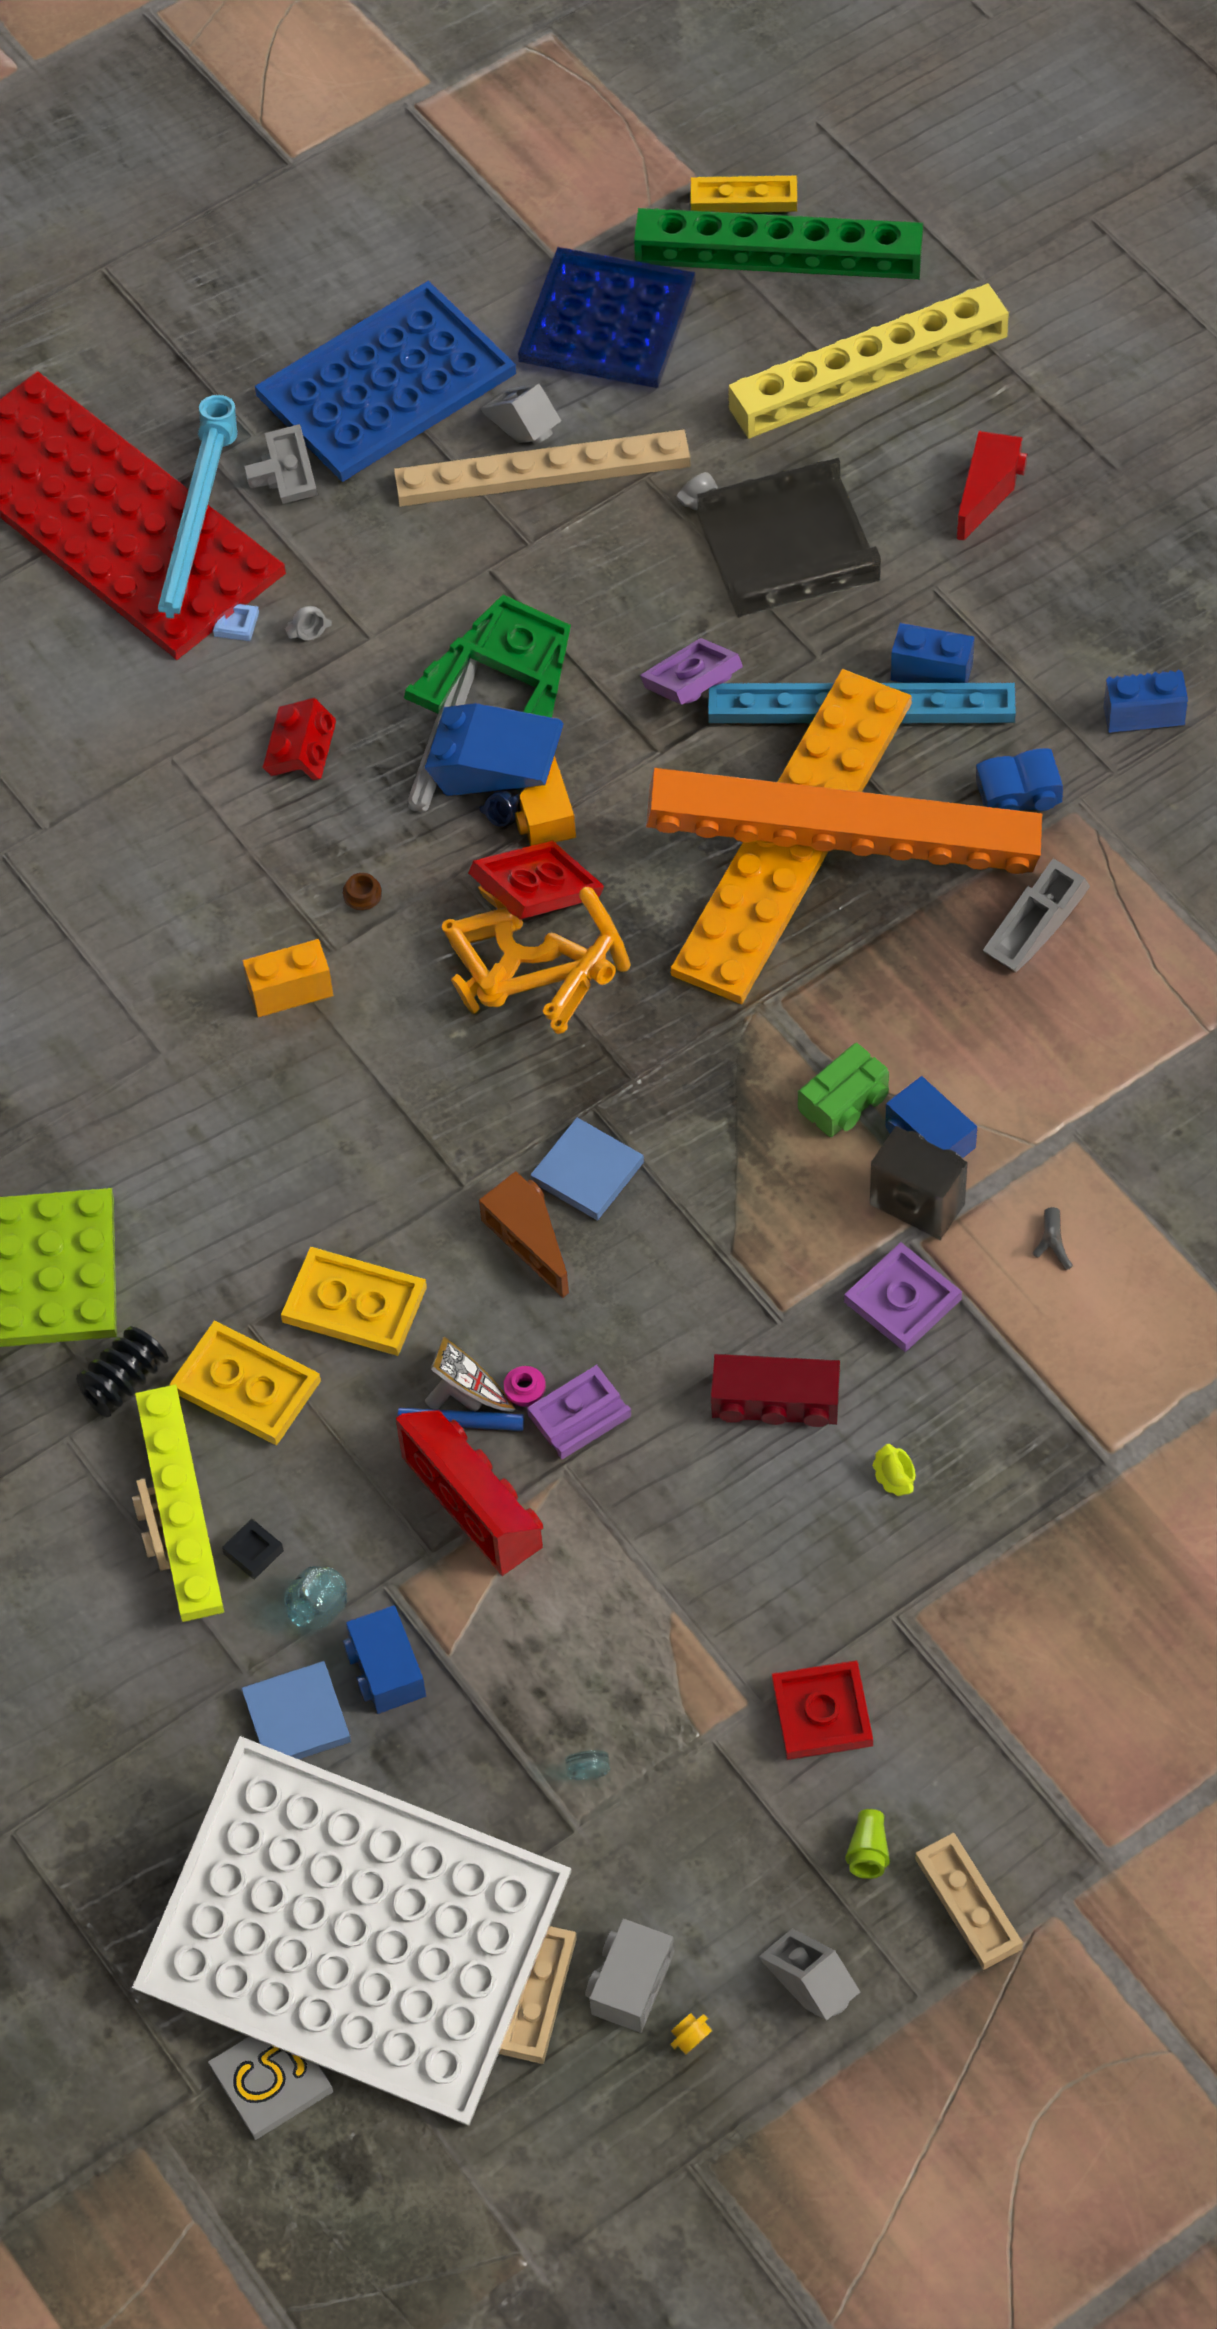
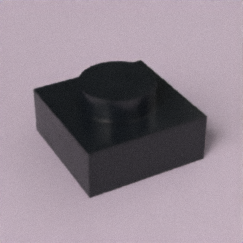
(252, 1549)

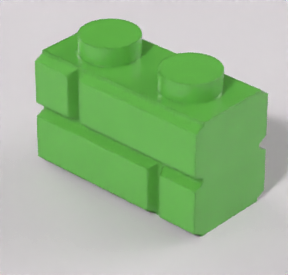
(844, 1090)

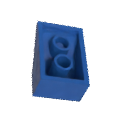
(491, 749)

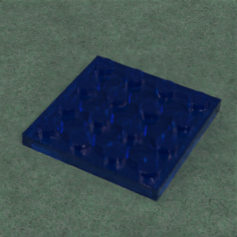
(607, 317)

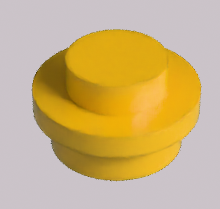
(690, 2032)

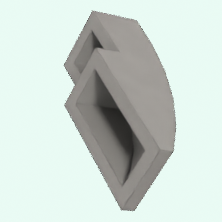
(1037, 915)

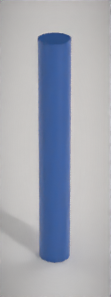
(478, 1420)

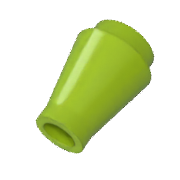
(868, 1847)

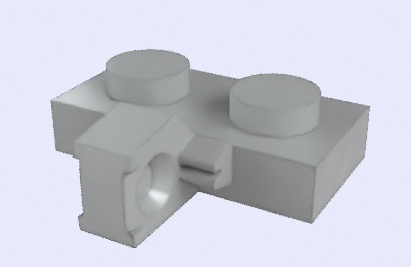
(285, 466)

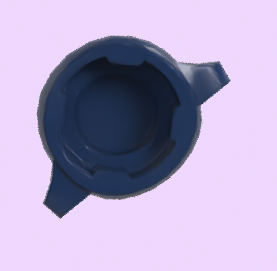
(501, 808)

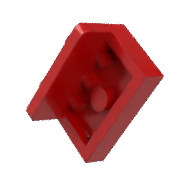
(300, 739)

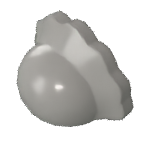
(698, 484)
(307, 623)

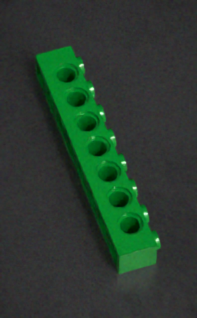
(779, 243)

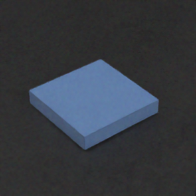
(587, 1168)
(297, 1712)

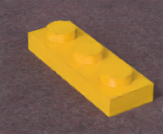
(744, 194)

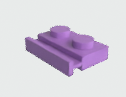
(579, 1412)

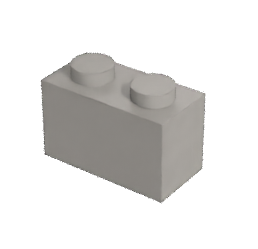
(631, 1975)

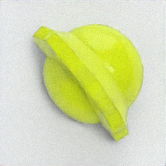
(894, 1470)

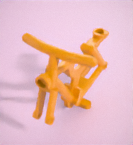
(498, 984)

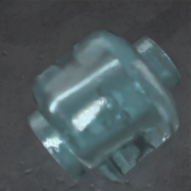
(315, 1597)

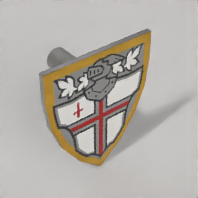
(464, 1381)

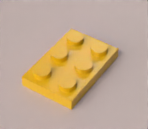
(354, 1301)
(245, 1382)

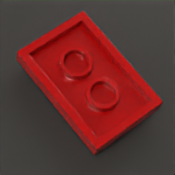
(534, 879)

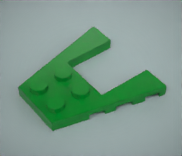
(510, 640)

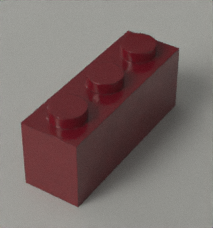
(775, 1389)

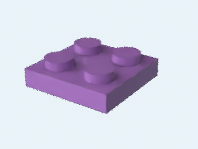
(691, 671)
(903, 1297)

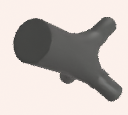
(1052, 1237)

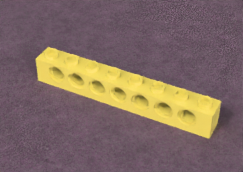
(868, 360)

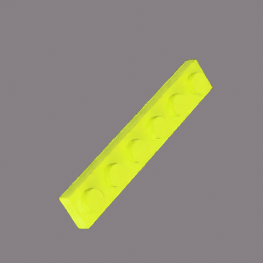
(179, 1503)

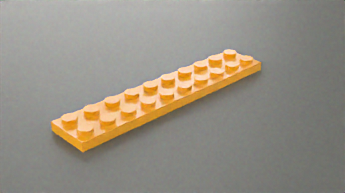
(770, 880)

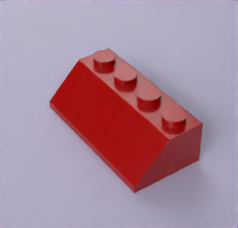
(469, 1489)

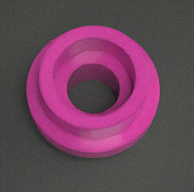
(524, 1396)

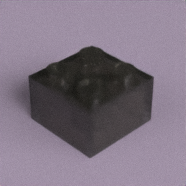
(918, 1182)

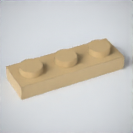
(969, 1901)
(538, 2006)

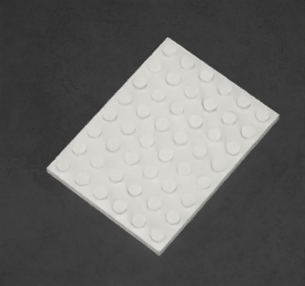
(353, 1930)

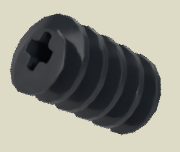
(118, 1368)

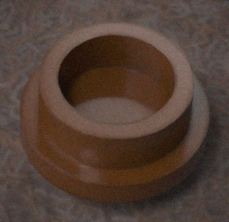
(362, 891)

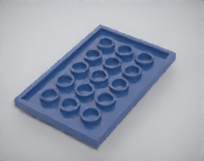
(386, 380)

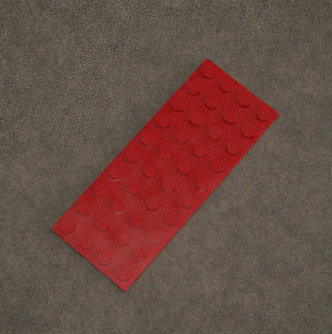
(116, 518)

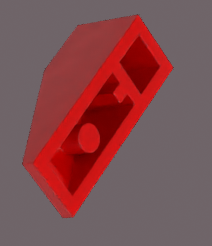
(990, 478)

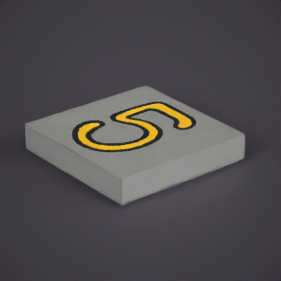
(268, 2084)

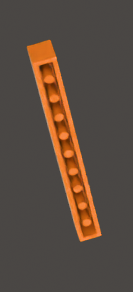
(844, 821)

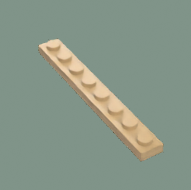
(542, 467)

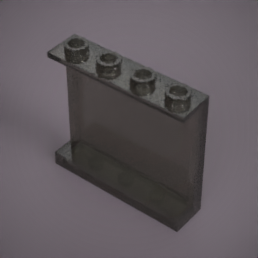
(786, 538)

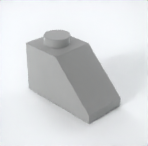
(523, 413)
(811, 1973)

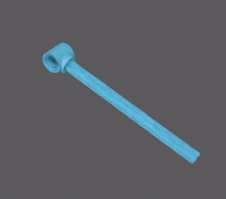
(216, 430)

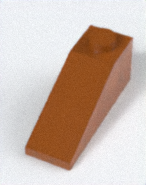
(521, 1220)

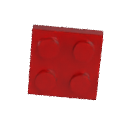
(822, 1710)

